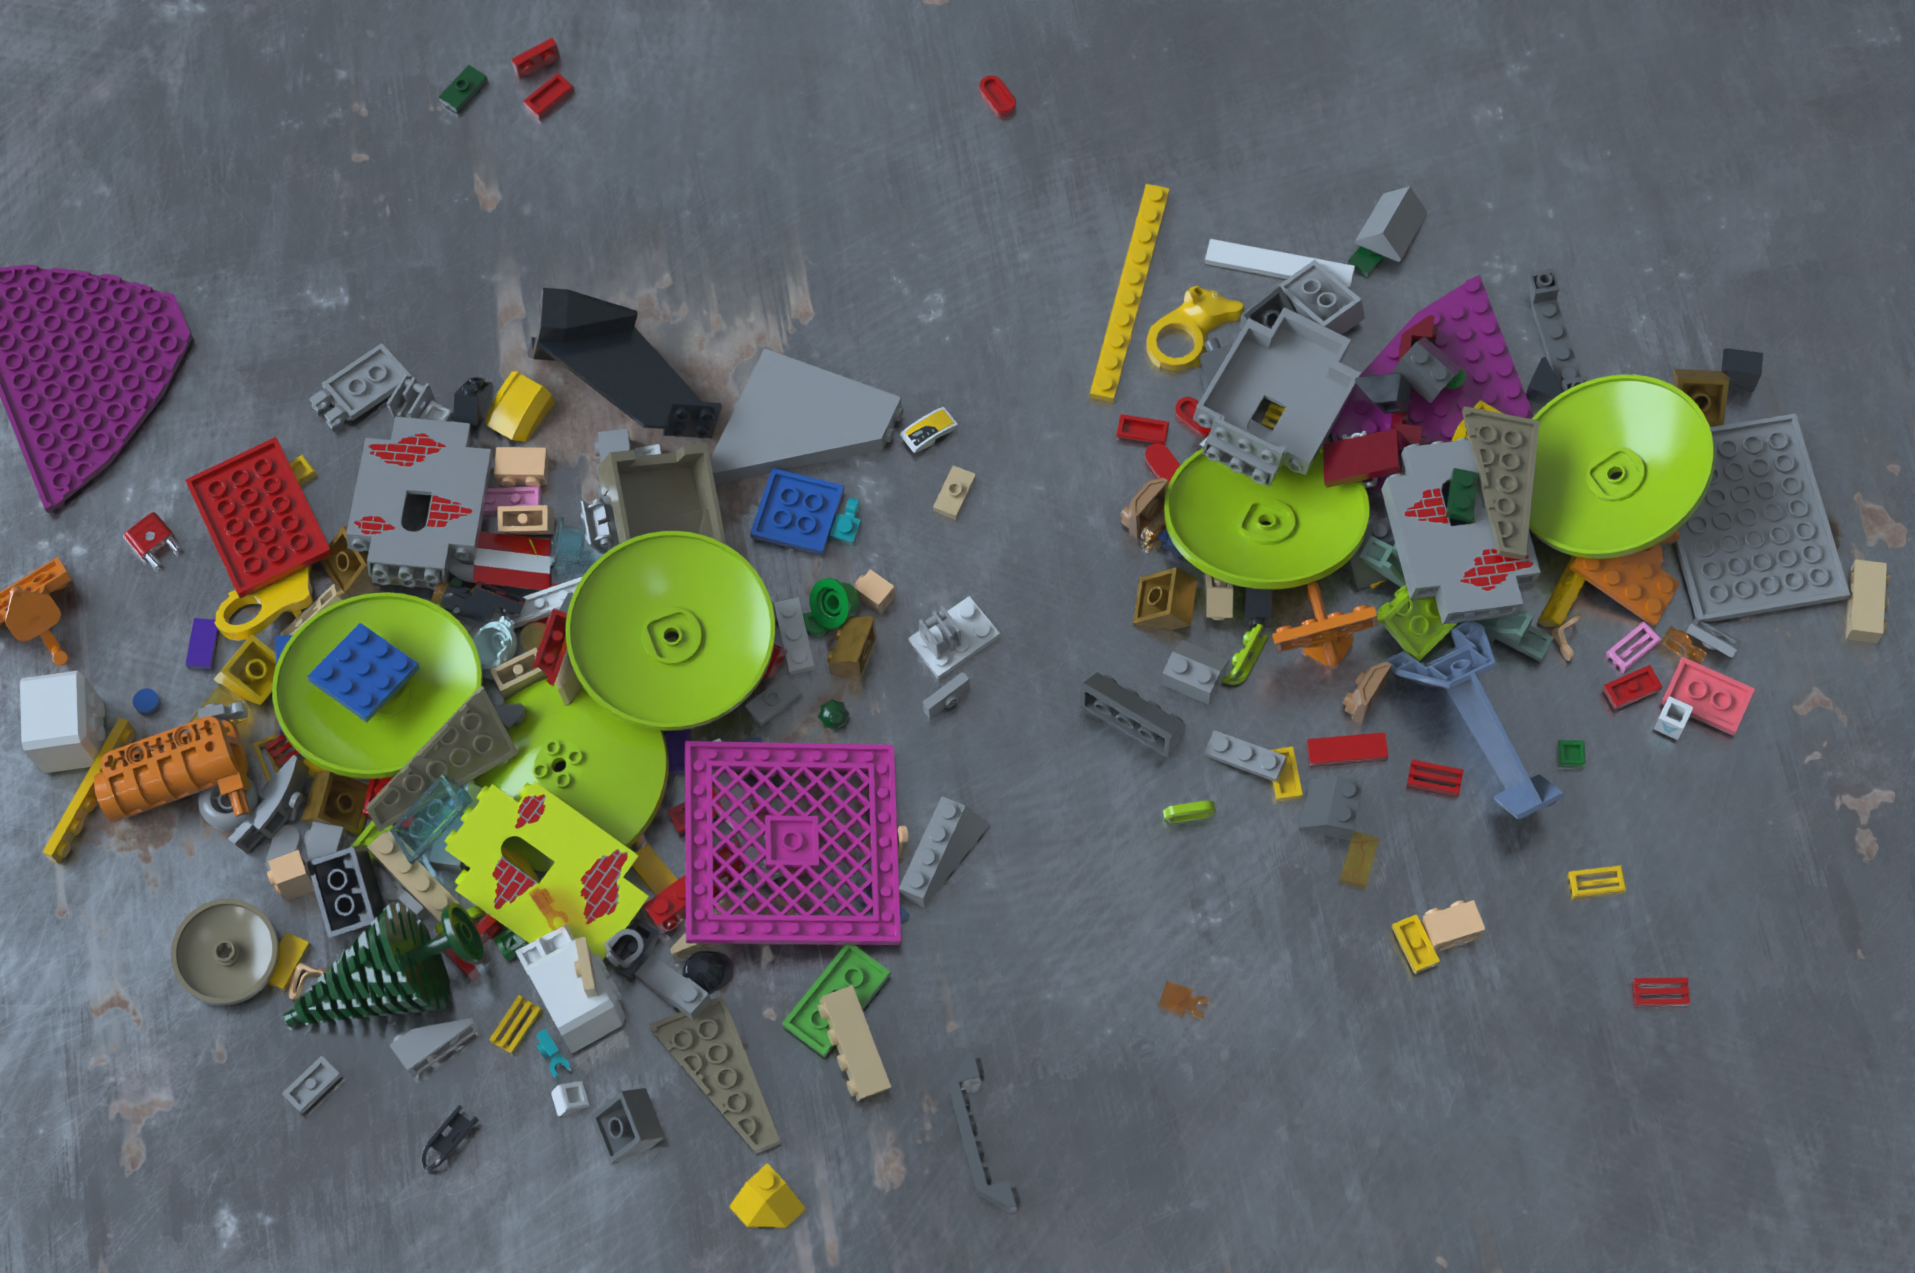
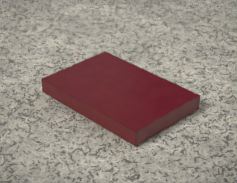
(1361, 458)

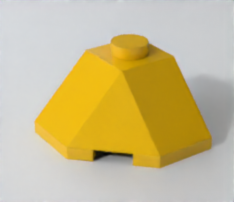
(767, 1201)

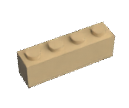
(413, 878)
(854, 1043)

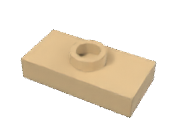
(954, 492)
(584, 967)

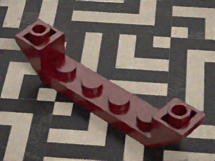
(1410, 433)

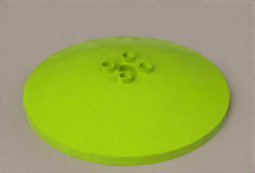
(1624, 427)
(1218, 516)
(661, 587)
(381, 747)
(611, 769)

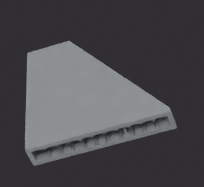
(801, 418)

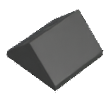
(1267, 308)

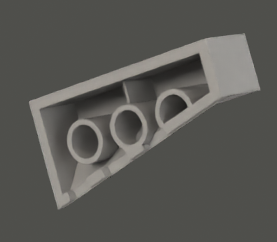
(944, 844)

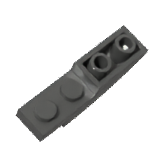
(274, 809)

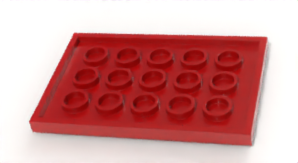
(258, 517)

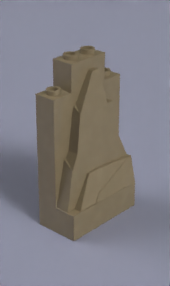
(662, 493)

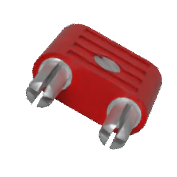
(149, 536)

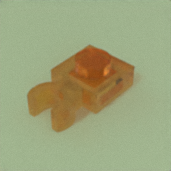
(1680, 644)
(1178, 1000)

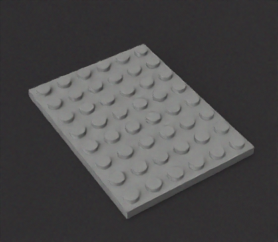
(1761, 528)

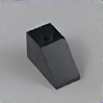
(1257, 607)

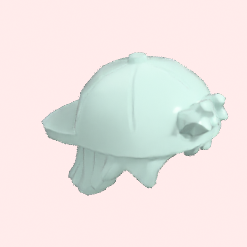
(495, 644)

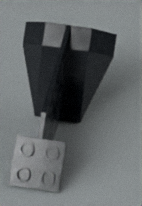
(615, 359)

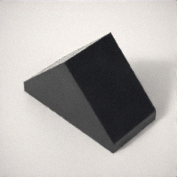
(1743, 367)
(1543, 384)

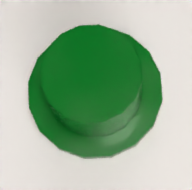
(833, 602)

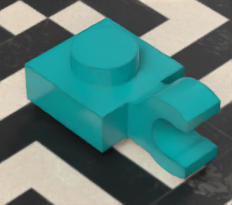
(847, 526)
(548, 1048)

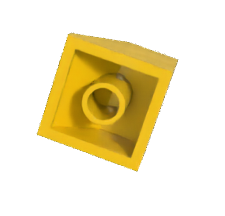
(250, 671)

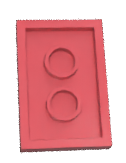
(1712, 695)

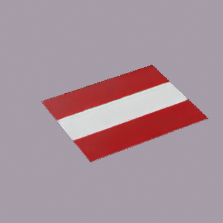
(512, 561)

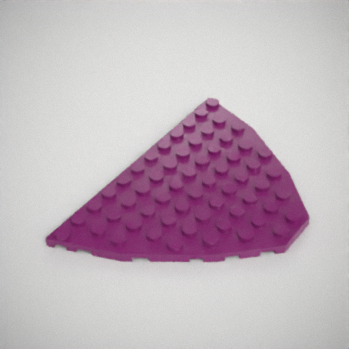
(1471, 340)
(82, 368)

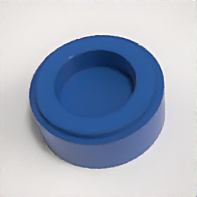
(146, 701)

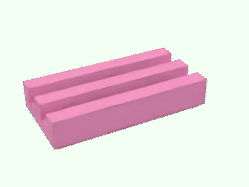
(1618, 660)

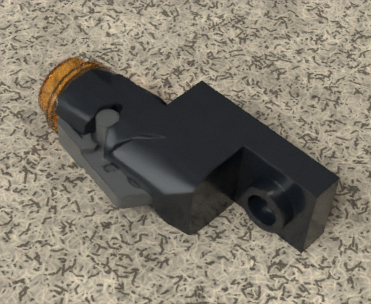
(477, 605)

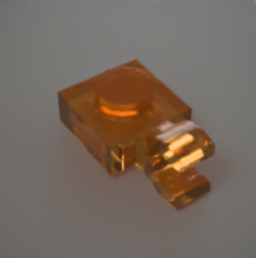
(543, 901)

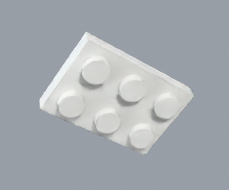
(976, 634)

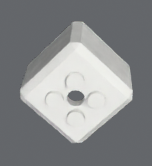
(61, 721)
(576, 1016)

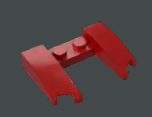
(552, 646)

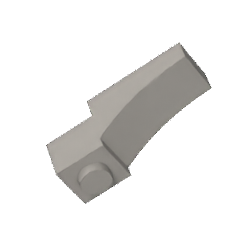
(673, 987)

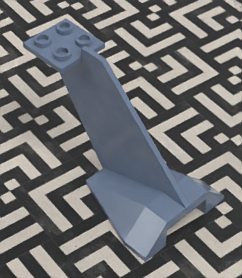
(1458, 673)

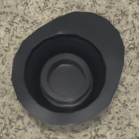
(709, 970)

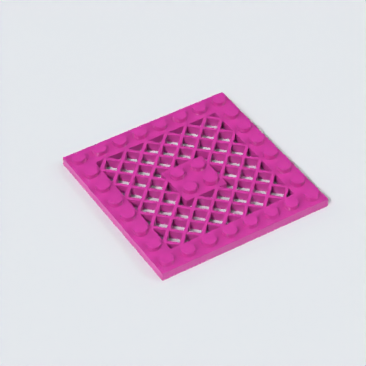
(791, 843)

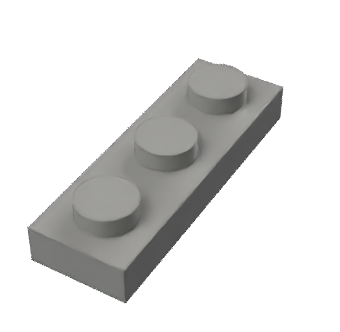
(1245, 756)

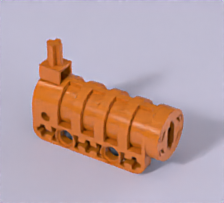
(174, 771)

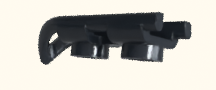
(444, 1144)

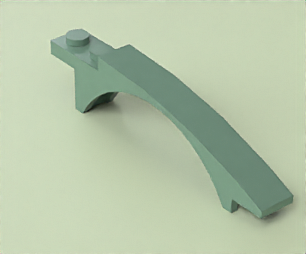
(1511, 630)

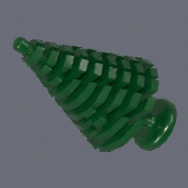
(390, 969)

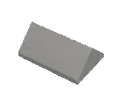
(1393, 224)

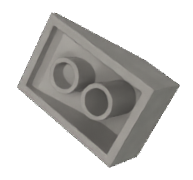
(1323, 298)

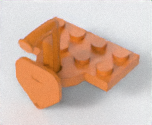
(1633, 580)
(30, 608)
(1325, 637)

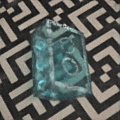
(430, 817)

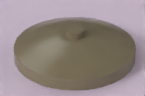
(225, 952)

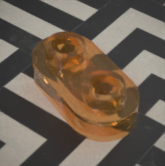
(1152, 528)

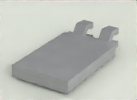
(359, 386)

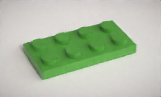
(847, 969)

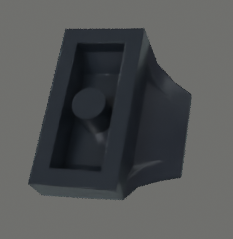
(628, 945)

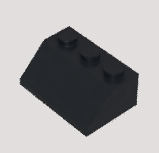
(346, 890)

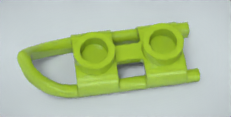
(1240, 659)

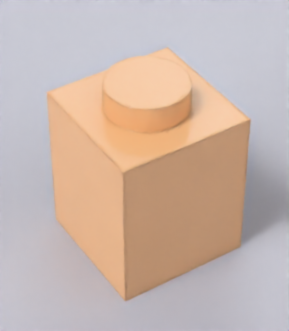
(874, 591)

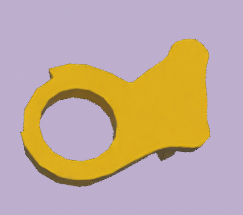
(1197, 316)
(286, 594)

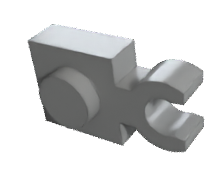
(233, 711)

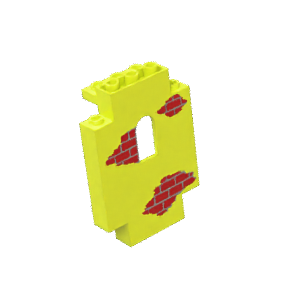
(583, 880)

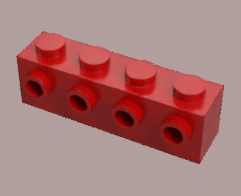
(669, 906)

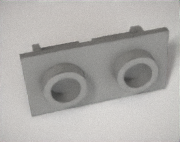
(597, 534)

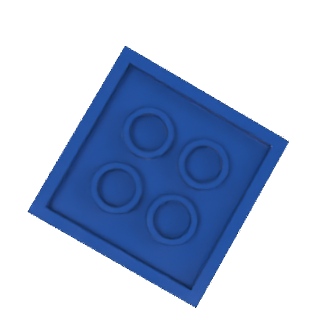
(797, 511)
(363, 672)

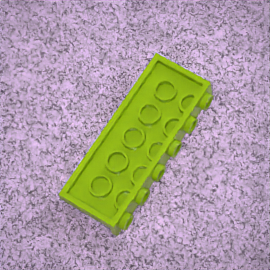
(1414, 622)

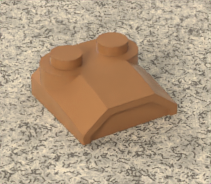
(1144, 505)
(1369, 688)

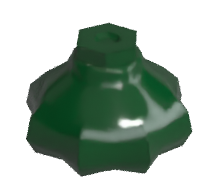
(833, 715)

